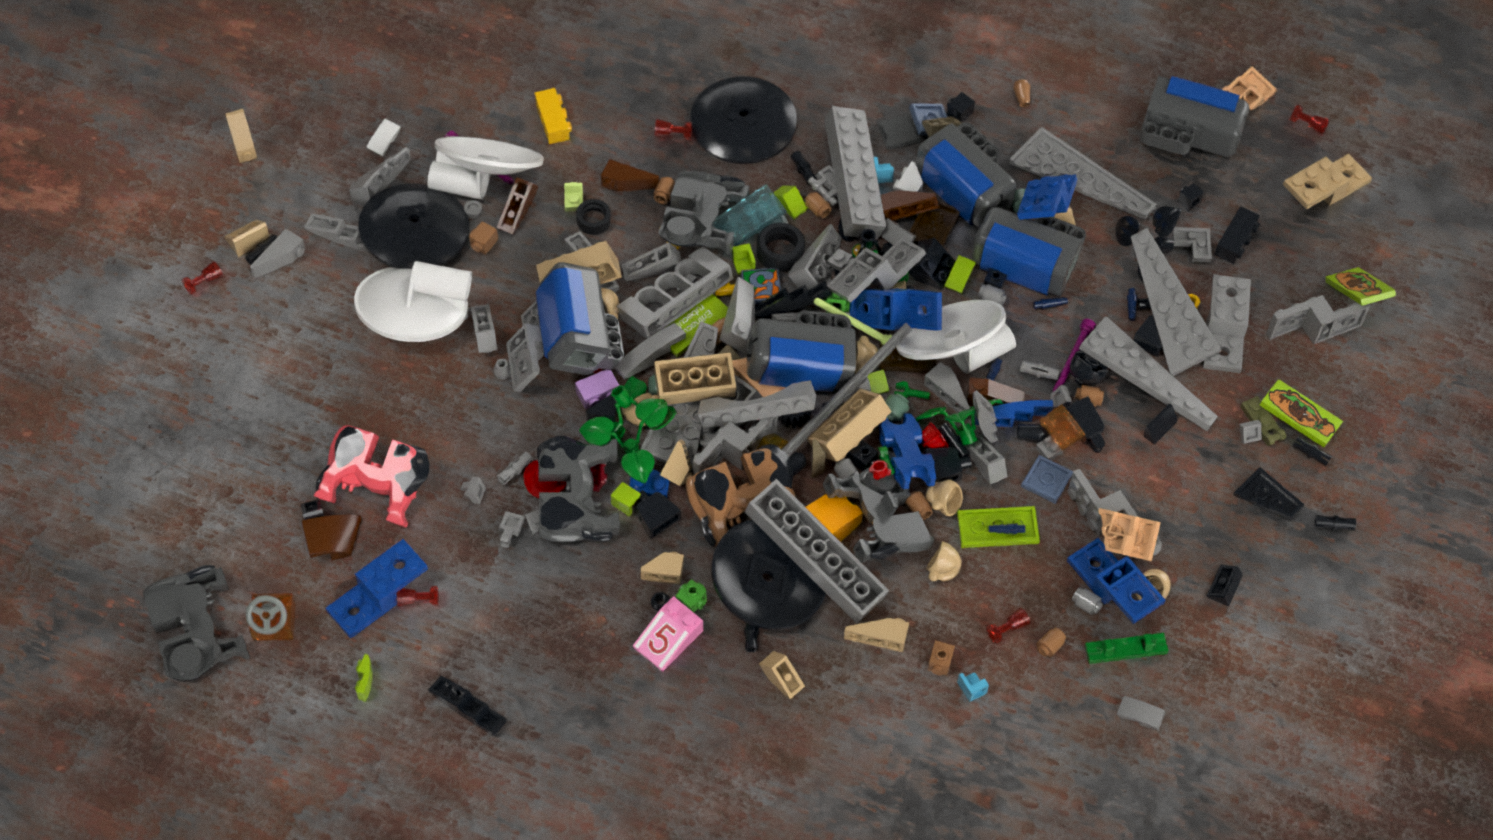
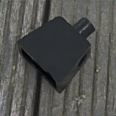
(948, 464)
(656, 513)

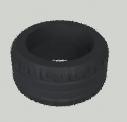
(780, 231)

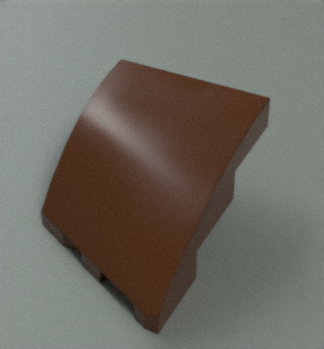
(331, 535)

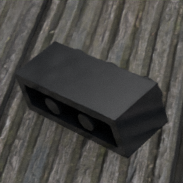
(1237, 235)

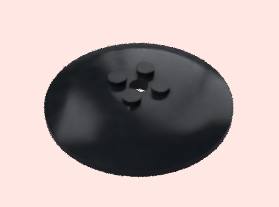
(749, 138)
(397, 241)
(739, 582)

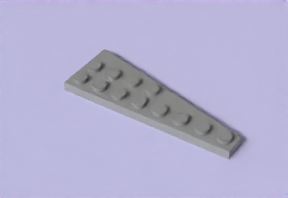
(1052, 157)
(1179, 324)
(1125, 357)
(686, 423)

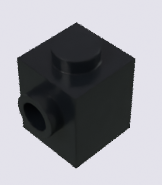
(960, 107)
(863, 455)

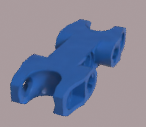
(908, 459)

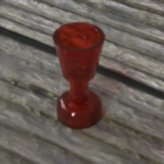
(1316, 122)
(666, 128)
(208, 274)
(409, 596)
(1014, 621)

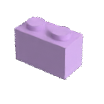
(595, 388)

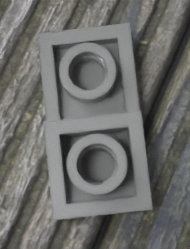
(894, 232)
(1141, 712)

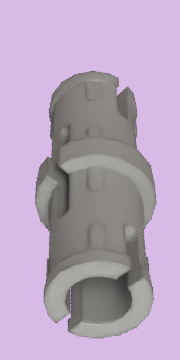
(1028, 367)
(514, 468)

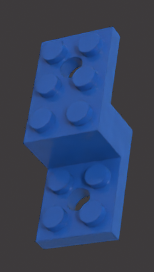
(1047, 196)
(898, 306)
(1116, 580)
(376, 588)

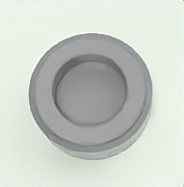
(473, 209)

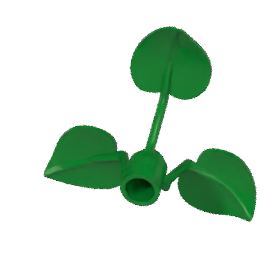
(625, 397)
(965, 431)
(635, 462)

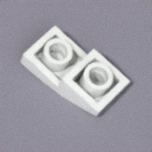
(383, 137)

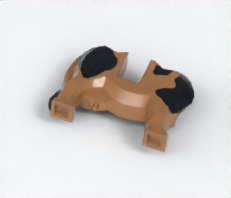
(716, 496)

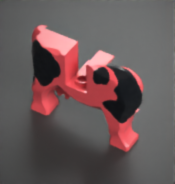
(348, 463)

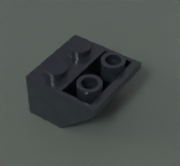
(934, 265)

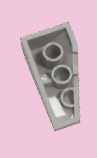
(379, 177)
(739, 316)

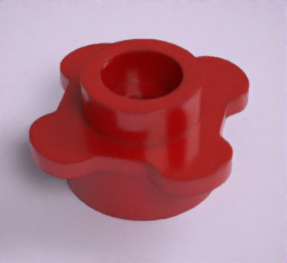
(879, 470)

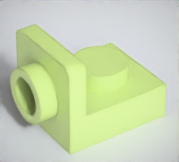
(573, 195)

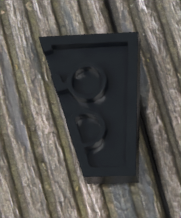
(1269, 494)

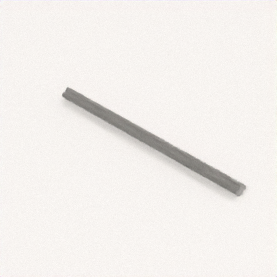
(847, 389)

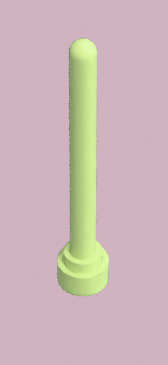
(854, 322)

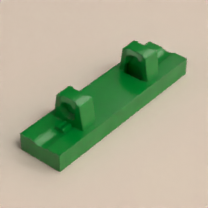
(1126, 648)

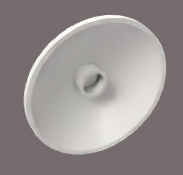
(467, 163)
(414, 302)
(970, 333)

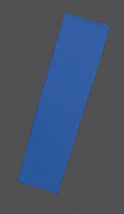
(1020, 411)

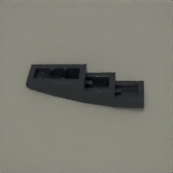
(785, 302)
(467, 706)

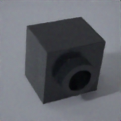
(1190, 196)
(995, 278)

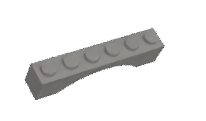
(792, 399)

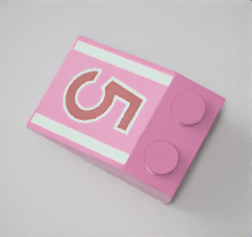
(669, 634)

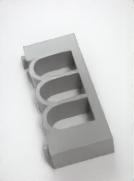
(701, 262)

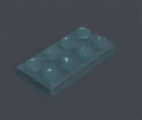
(751, 215)

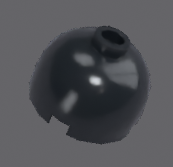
(1087, 370)

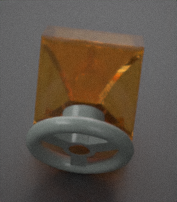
(271, 616)

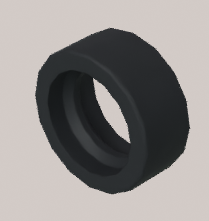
(593, 205)

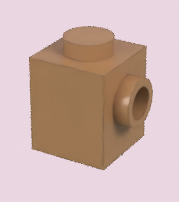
(483, 238)
(941, 658)

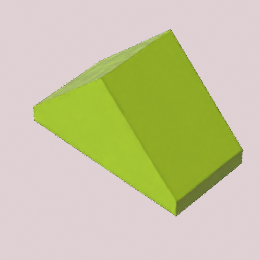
(791, 200)

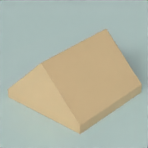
(247, 237)

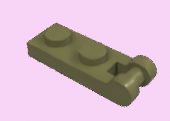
(1268, 424)

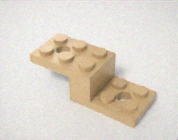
(1327, 181)

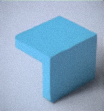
(884, 172)
(972, 686)

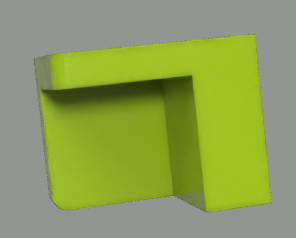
(743, 258)
(624, 498)

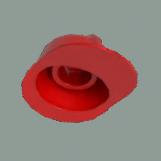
(933, 438)

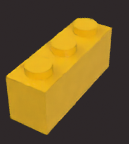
(552, 115)

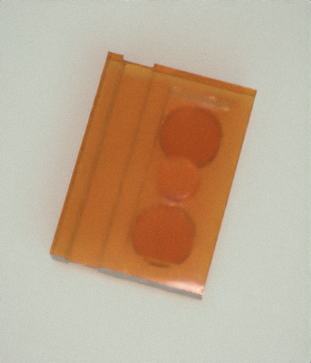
(1062, 427)

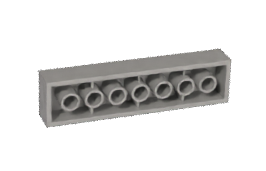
(854, 171)
(816, 551)

